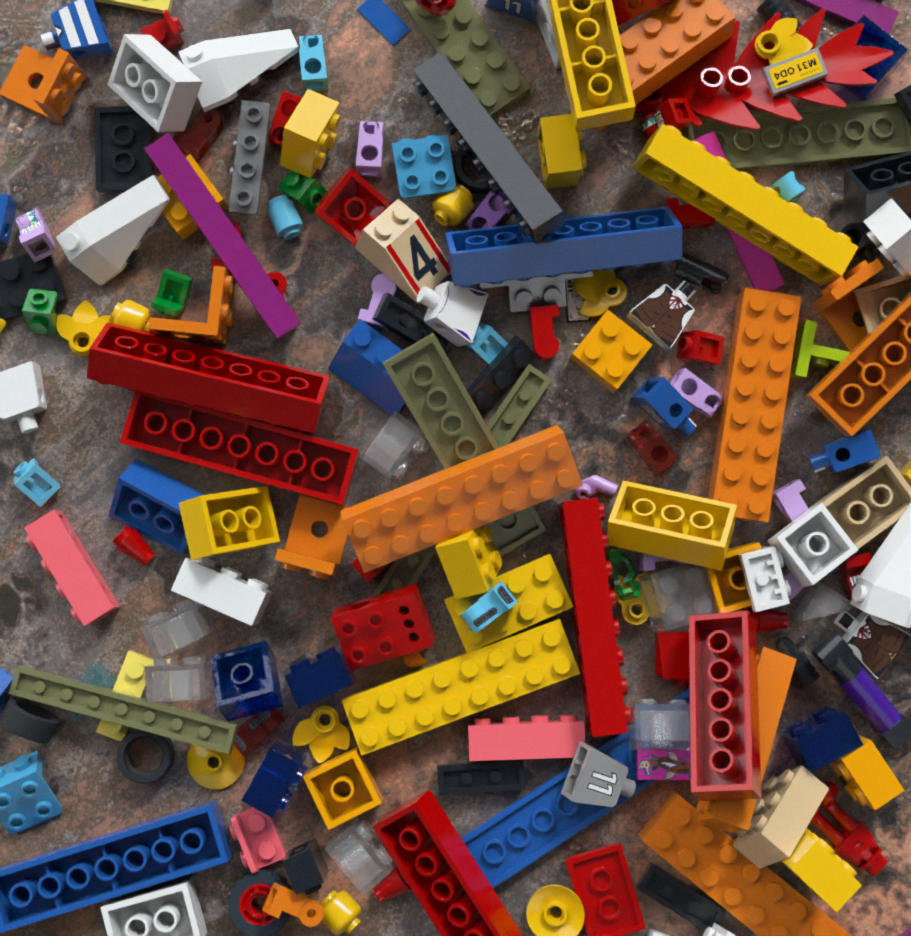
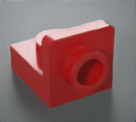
(165, 31)
(700, 347)

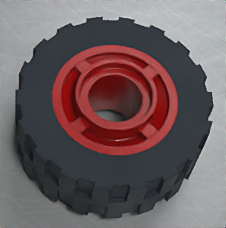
(242, 907)

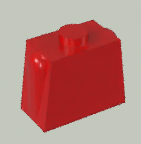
(672, 656)

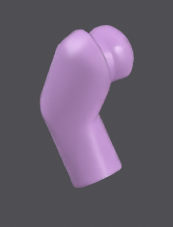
(594, 485)

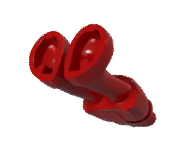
(855, 840)

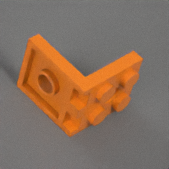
(55, 91)
(840, 303)
(219, 314)
(308, 551)

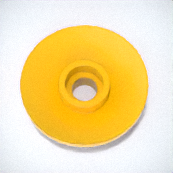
(212, 777)
(544, 922)

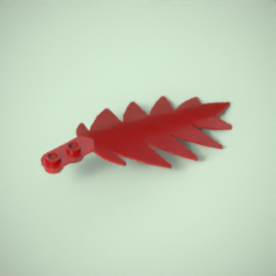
(719, 87)

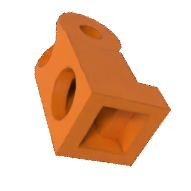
(302, 907)

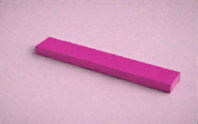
(756, 262)

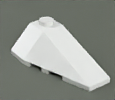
(235, 61)
(109, 234)
(886, 580)

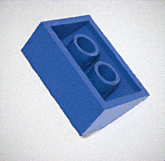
(361, 366)
(150, 504)

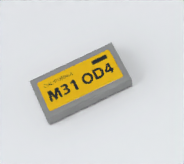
(795, 72)

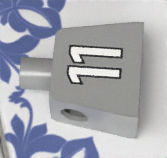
(596, 778)

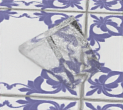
(820, 602)

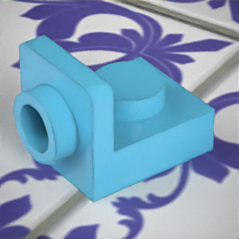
(487, 343)
(35, 482)

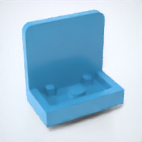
(424, 166)
(25, 794)

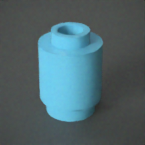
(284, 217)

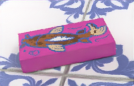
(663, 764)

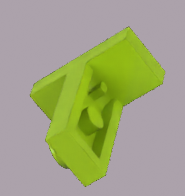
(807, 351)

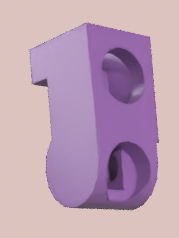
(488, 213)

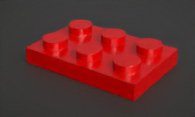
(606, 891)

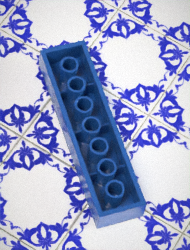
(580, 246)
(112, 865)

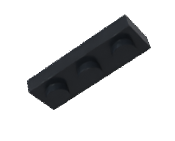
(406, 321)
(500, 374)
(481, 776)
(680, 897)

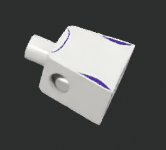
(453, 311)

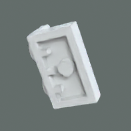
(765, 578)

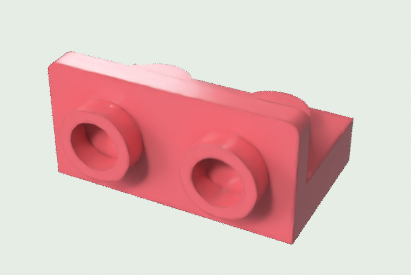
(258, 839)

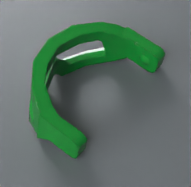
(615, 557)

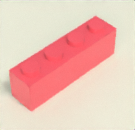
(71, 567)
(525, 739)

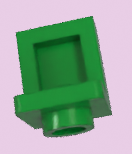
(303, 190)
(172, 293)
(40, 311)

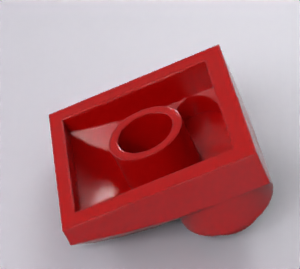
(351, 205)

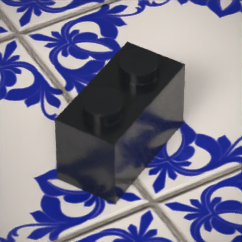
(306, 867)

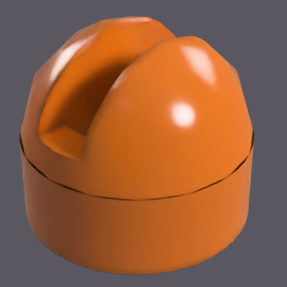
(414, 659)

